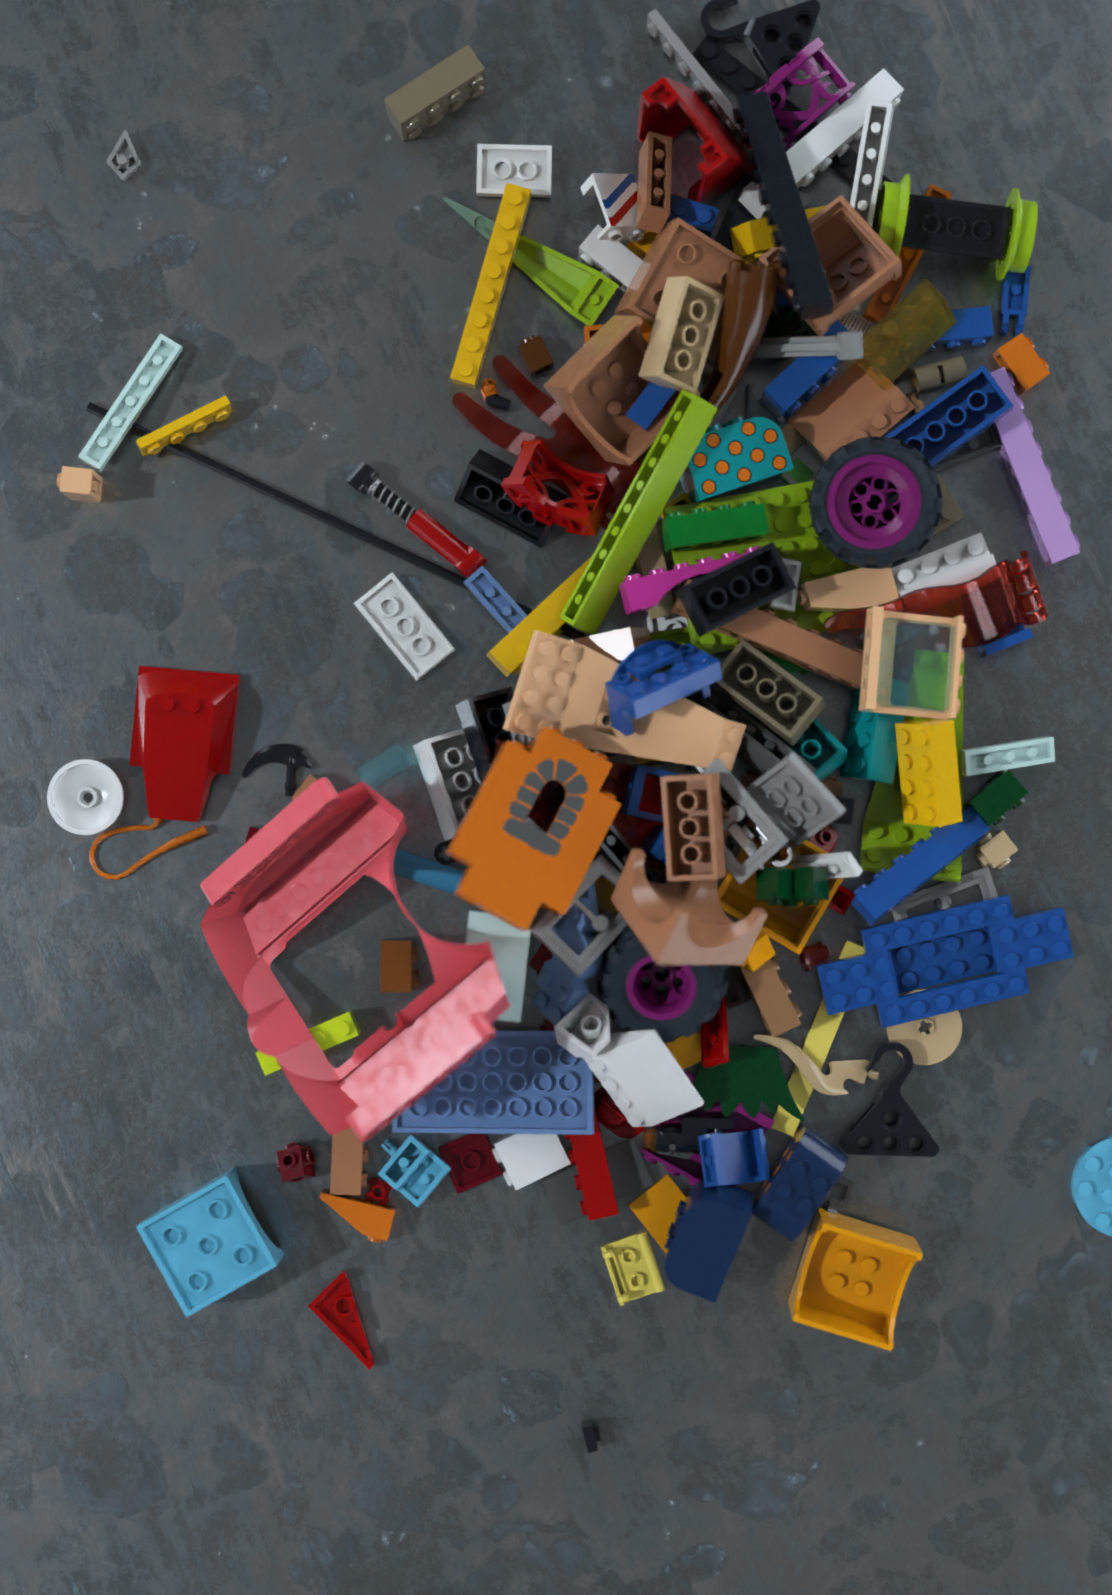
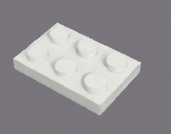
(514, 164)

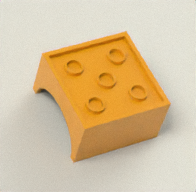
(852, 1278)

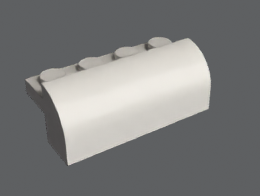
(945, 566)

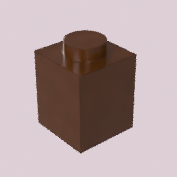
(535, 355)

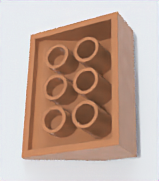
(848, 411)

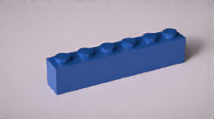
(918, 866)

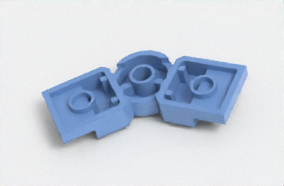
(558, 985)

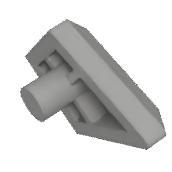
(124, 158)

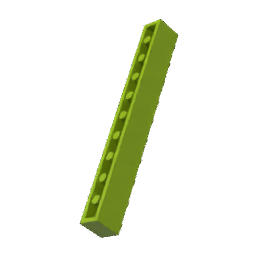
(638, 512)

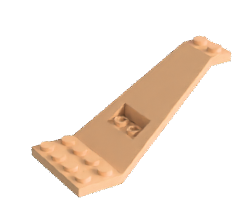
(567, 690)

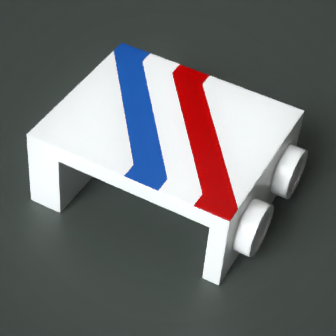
(618, 203)

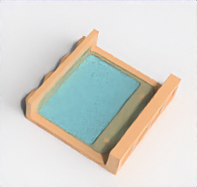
(911, 664)

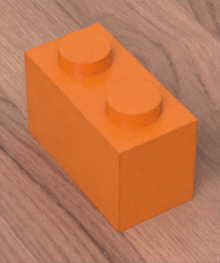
(1022, 362)

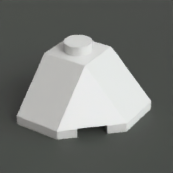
(585, 1028)

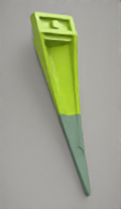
(570, 283)

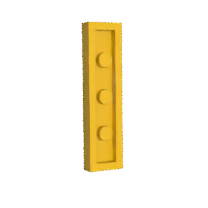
(178, 429)

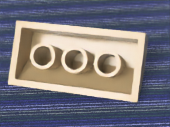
(681, 334)

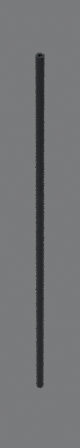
(317, 513)

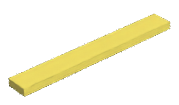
(816, 1048)

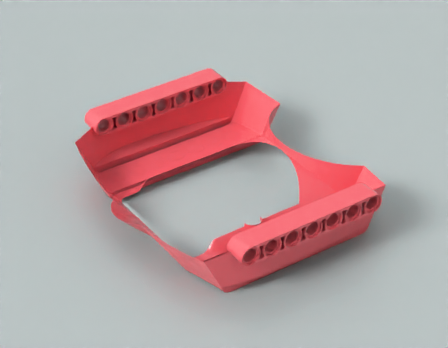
(282, 884)

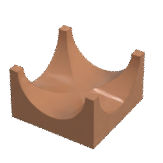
(682, 919)

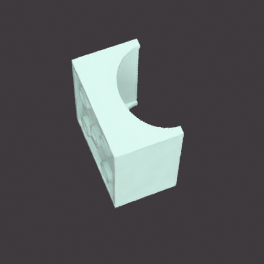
(510, 954)

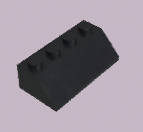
(484, 495)

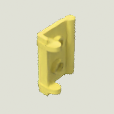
(632, 1267)

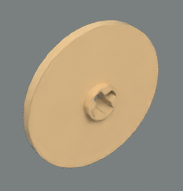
(929, 1047)

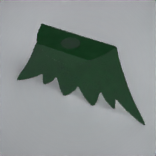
(748, 1077)

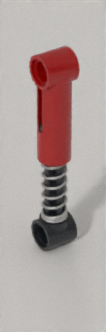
(420, 523)

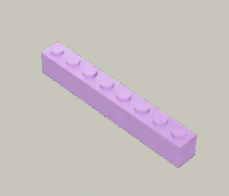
(1033, 479)

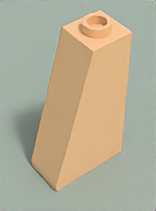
(848, 590)

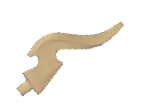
(839, 1070)

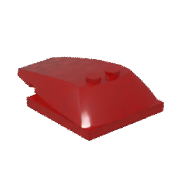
(182, 737)

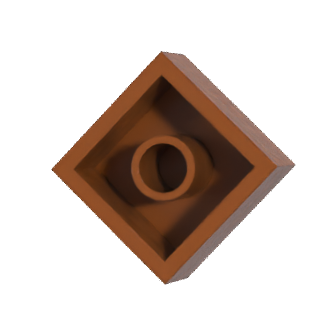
(397, 965)

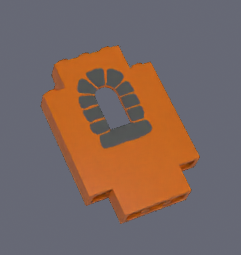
(511, 861)

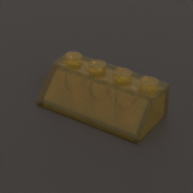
(905, 334)

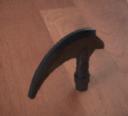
(280, 753)

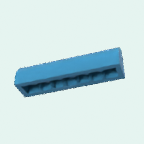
(426, 871)

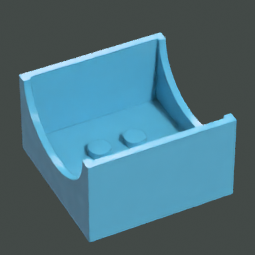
(208, 1243)

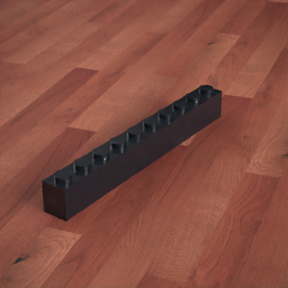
(783, 206)

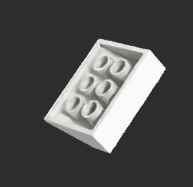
(448, 777)
(644, 1078)

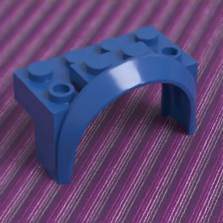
(633, 698)

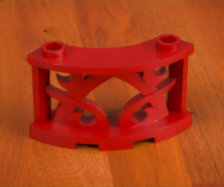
(579, 483)

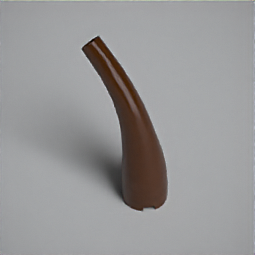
(746, 312)

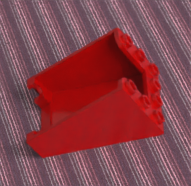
(672, 108)

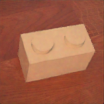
(80, 484)

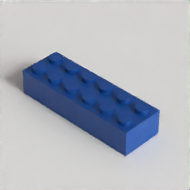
(953, 418)

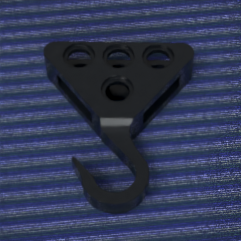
(779, 24)
(889, 1099)

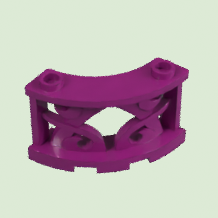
(806, 61)

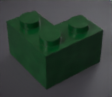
(998, 796)
(792, 886)

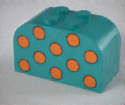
(735, 457)

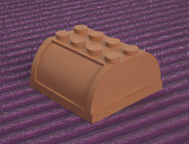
(852, 259)

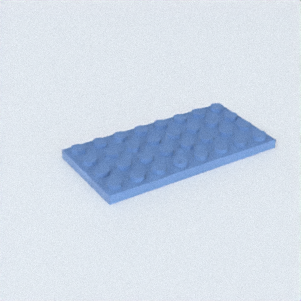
(509, 1087)

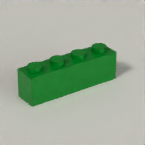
(714, 527)

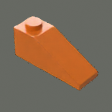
(367, 1217)

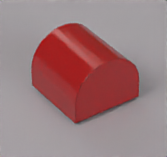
(841, 900)

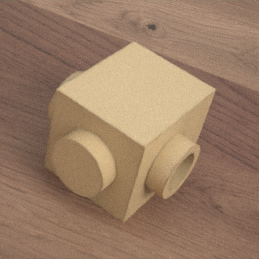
(995, 850)

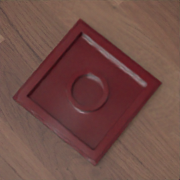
(470, 1161)

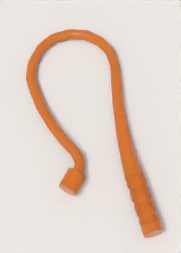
(173, 843)

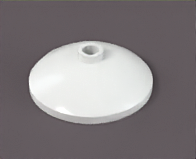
(68, 793)

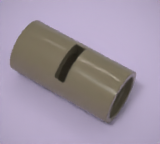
(939, 374)

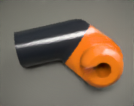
(492, 397)

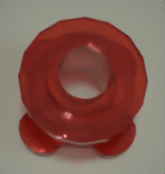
(813, 955)

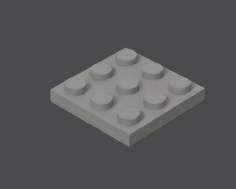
(795, 799)

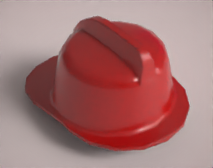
(612, 1117)

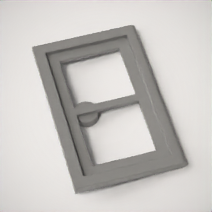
(747, 804)
(940, 891)
(609, 931)

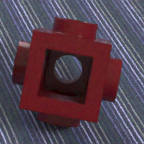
(295, 1163)

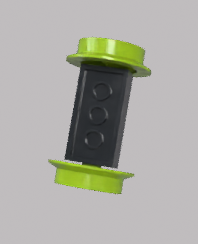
(958, 226)

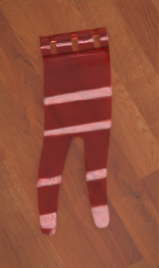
(567, 444)
(987, 602)

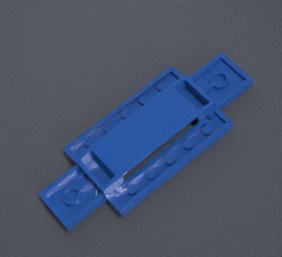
(943, 949)

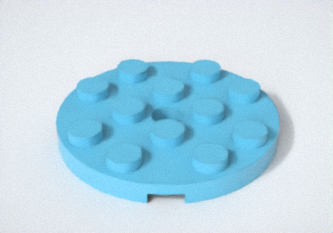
(1093, 1186)

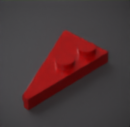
(340, 1314)

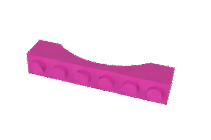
(645, 592)

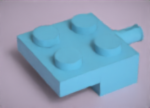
(413, 1169)

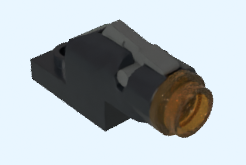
(683, 1140)

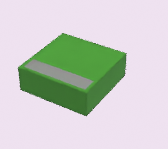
(800, 473)

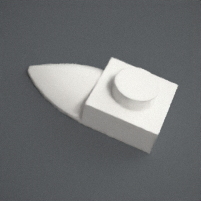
(744, 838)

